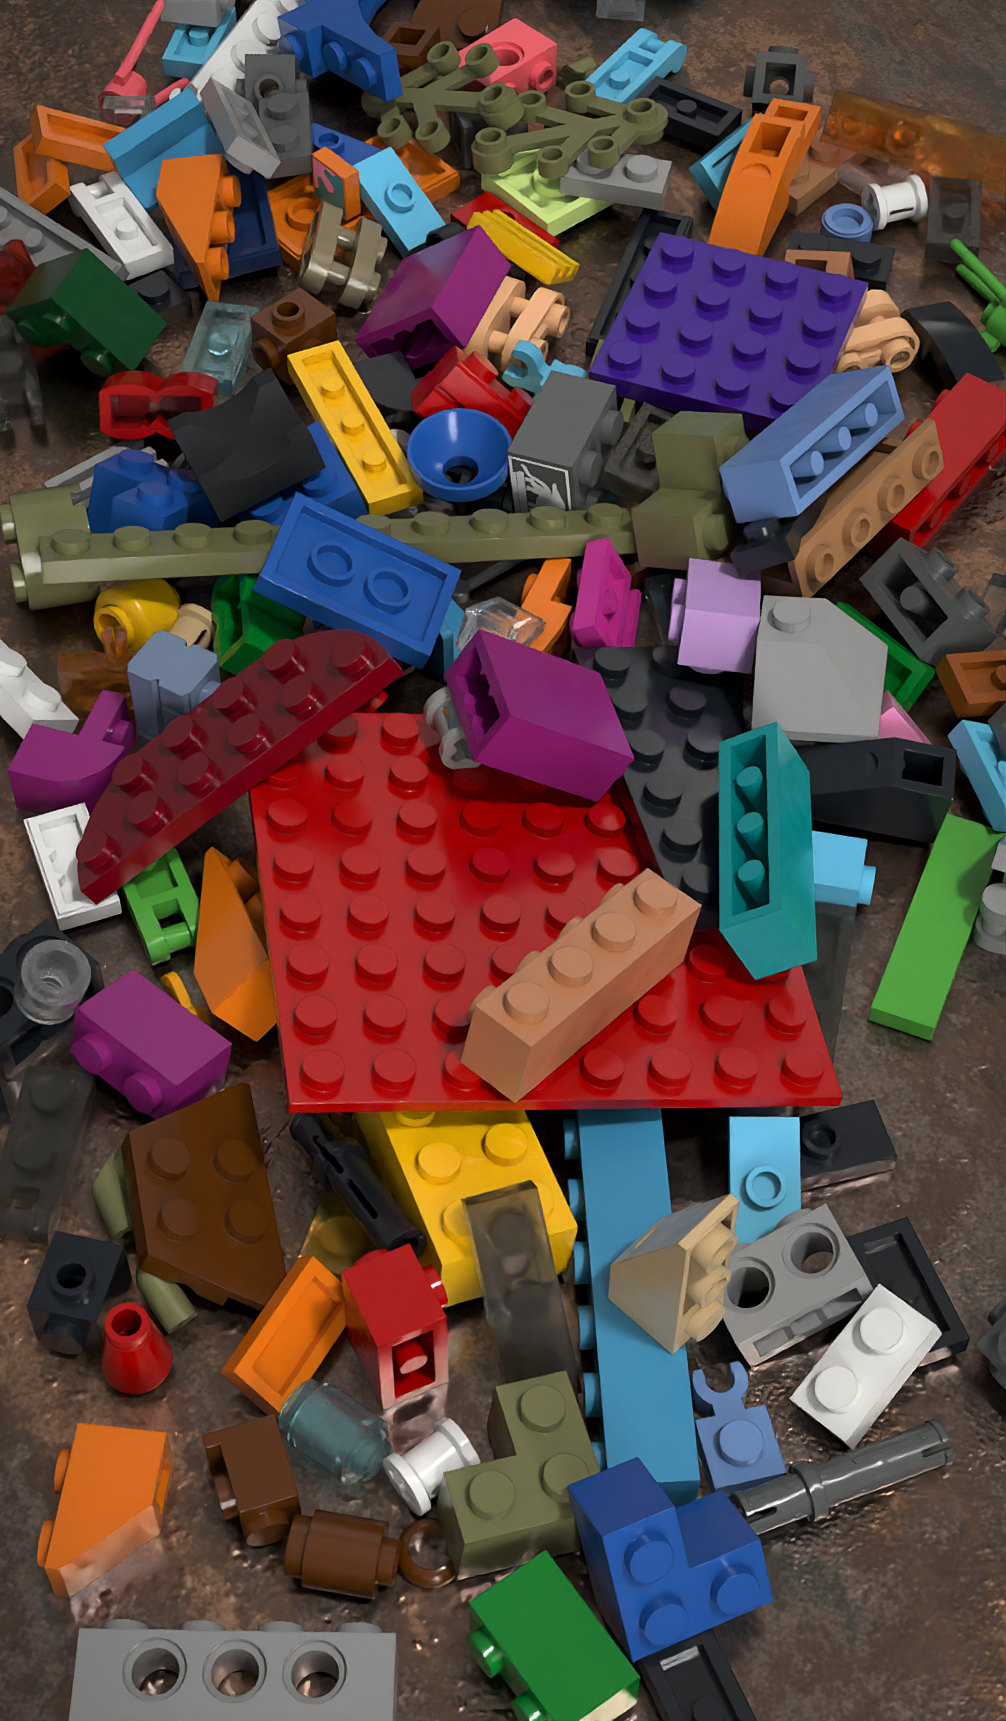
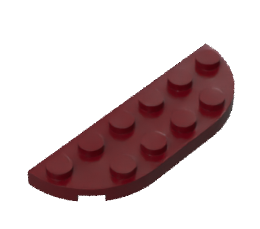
(226, 750)

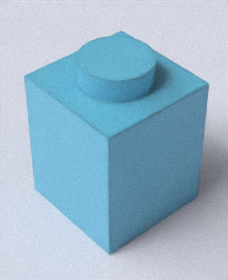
(840, 870)

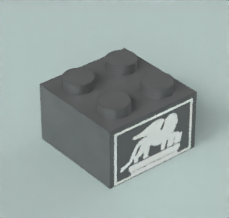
(564, 444)

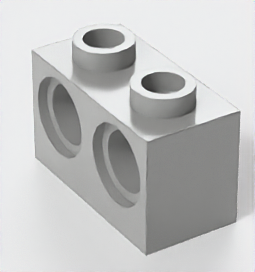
(796, 1300)

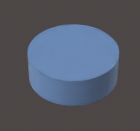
(847, 223)

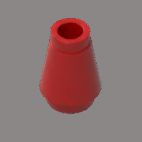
(133, 1350)

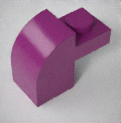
(68, 769)

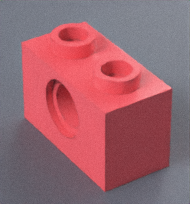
(524, 57)

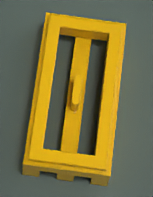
(526, 248)

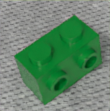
(549, 1648)

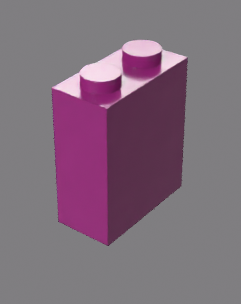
(435, 299)
(538, 716)

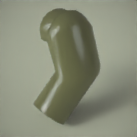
(112, 1200)
(165, 1300)

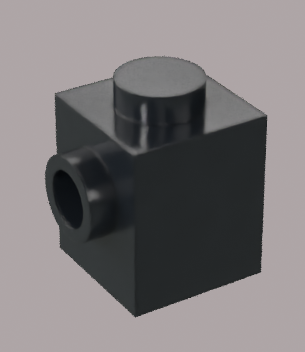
(76, 1291)

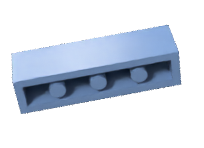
(812, 444)

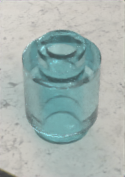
(335, 1431)

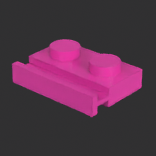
(605, 604)

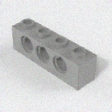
(202, 1652)

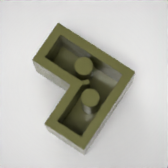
(690, 509)
(520, 1503)

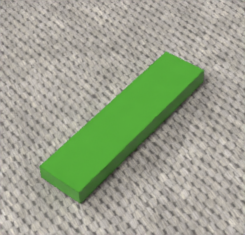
(936, 928)

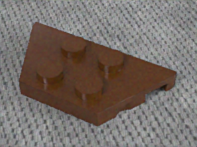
(205, 1200)

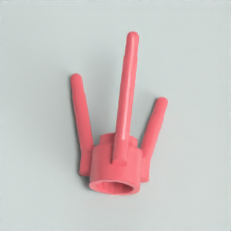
(130, 83)

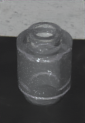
(56, 964)

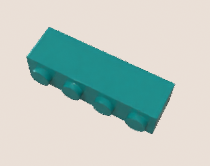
(766, 852)

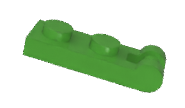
(159, 893)

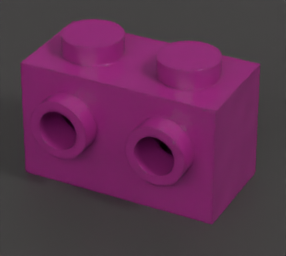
(149, 1046)

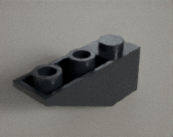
(882, 785)

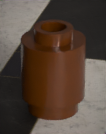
(342, 1553)

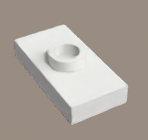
(54, 846)

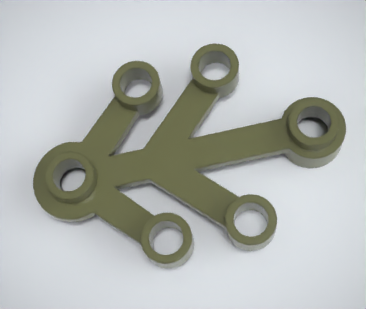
(496, 103)
(631, 123)

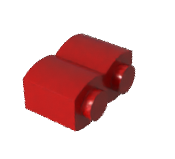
(141, 403)

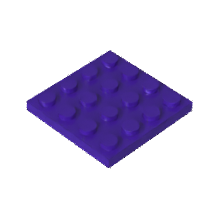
(727, 331)

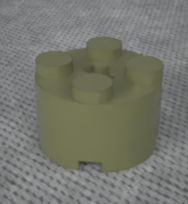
(37, 515)

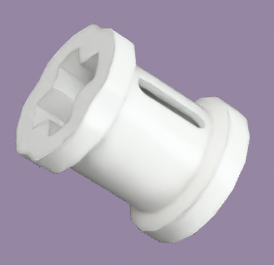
(895, 201)
(420, 1470)

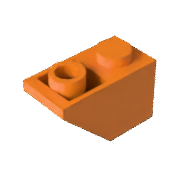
(109, 1503)

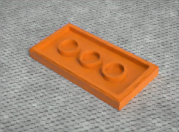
(295, 203)

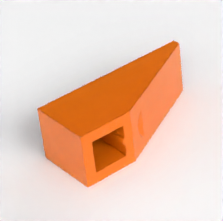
(198, 209)
(233, 946)

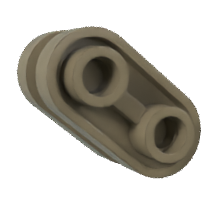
(363, 253)

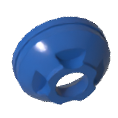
(454, 440)

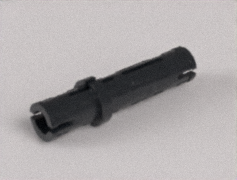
(343, 1168)

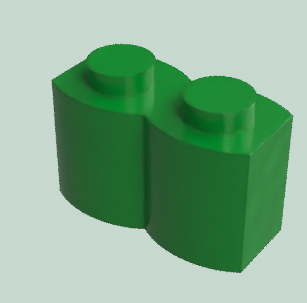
(248, 622)

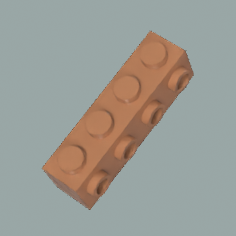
(578, 984)

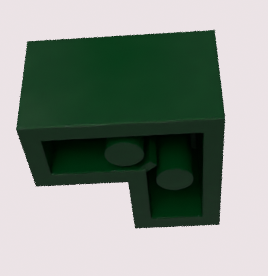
(89, 308)

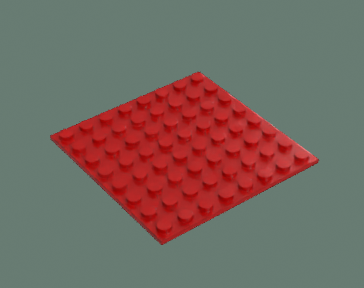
(424, 883)

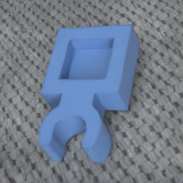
(734, 1442)

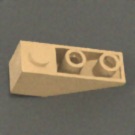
(678, 1273)

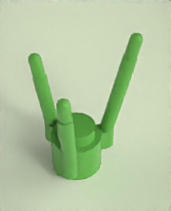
(990, 289)

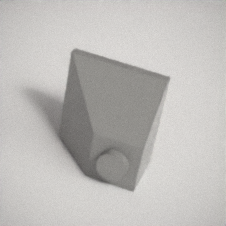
(817, 672)

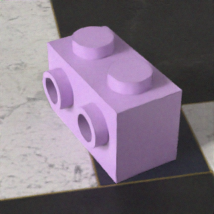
(715, 617)

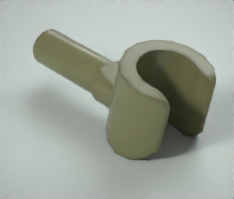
(575, 70)

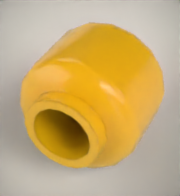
(139, 607)

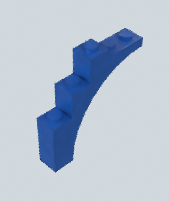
(339, 40)

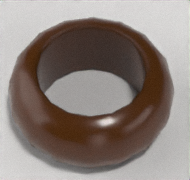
(417, 1575)

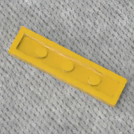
(354, 428)

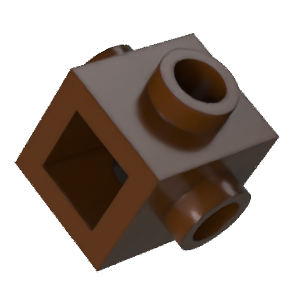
(290, 327)

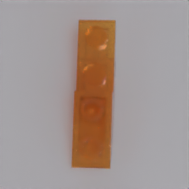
(916, 139)

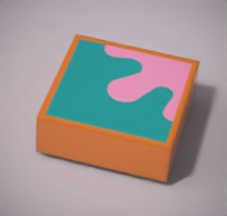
(336, 182)

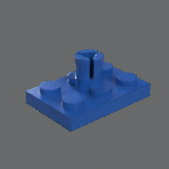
(357, 580)

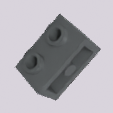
(928, 603)

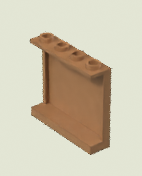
(855, 510)

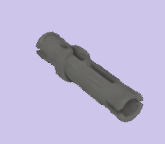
(815, 1488)

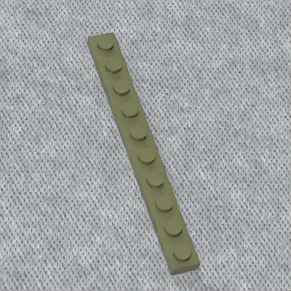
(242, 549)

